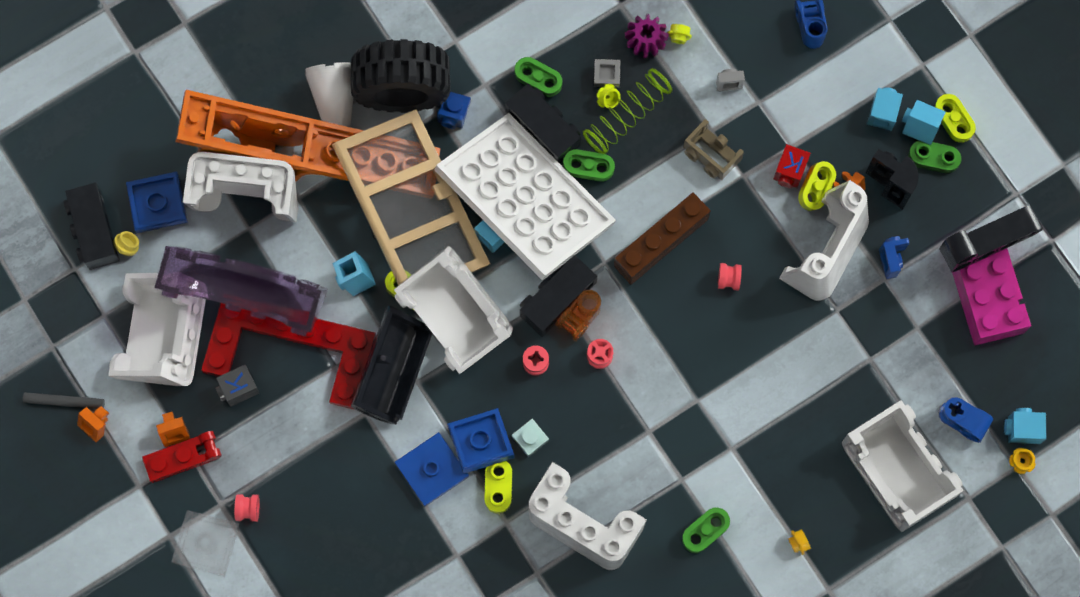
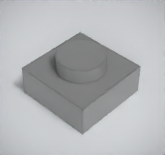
(606, 72)
(730, 80)

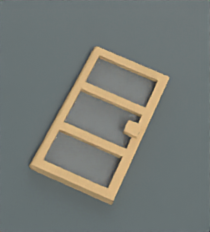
(404, 197)

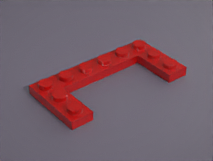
(350, 341)

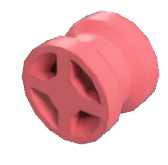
(729, 276)
(600, 348)
(535, 365)
(247, 508)

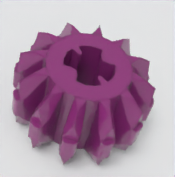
(648, 27)

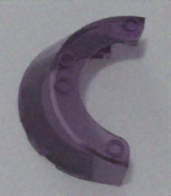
(241, 286)

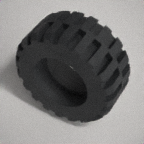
(400, 76)

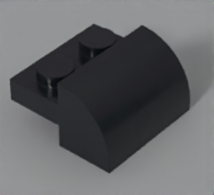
(897, 177)

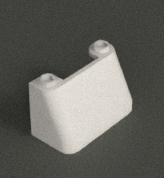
(219, 173)
(823, 270)
(455, 309)
(161, 334)

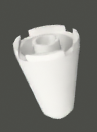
(332, 92)

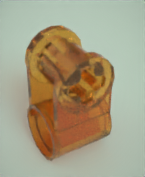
(577, 318)

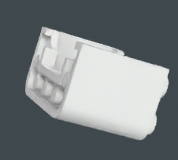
(900, 467)
(577, 530)

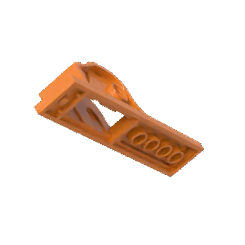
(260, 131)

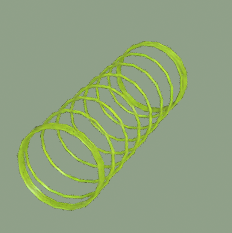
(659, 87)

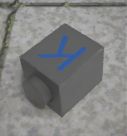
(236, 386)

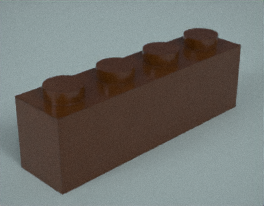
(662, 238)

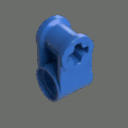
(811, 17)
(969, 420)

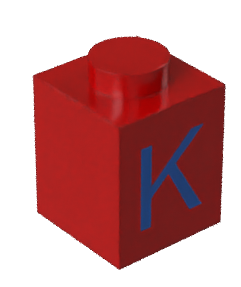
(791, 166)

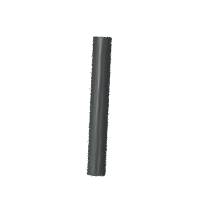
(60, 400)

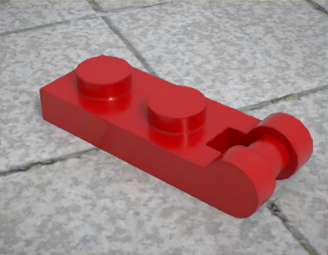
(181, 457)

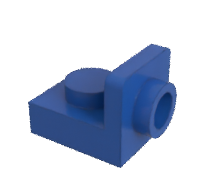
(454, 111)
(890, 259)

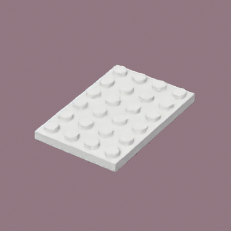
(525, 195)

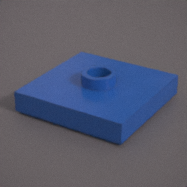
(156, 202)
(480, 441)
(431, 469)

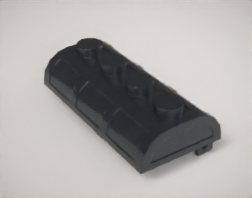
(392, 367)

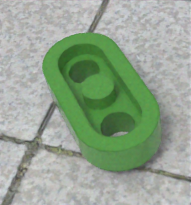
(540, 75)
(935, 157)
(589, 163)
(705, 531)

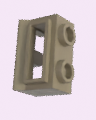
(718, 144)

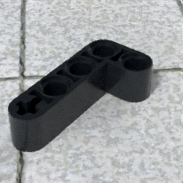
(968, 248)

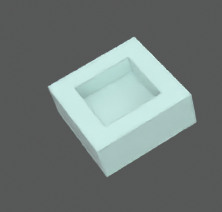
(530, 437)

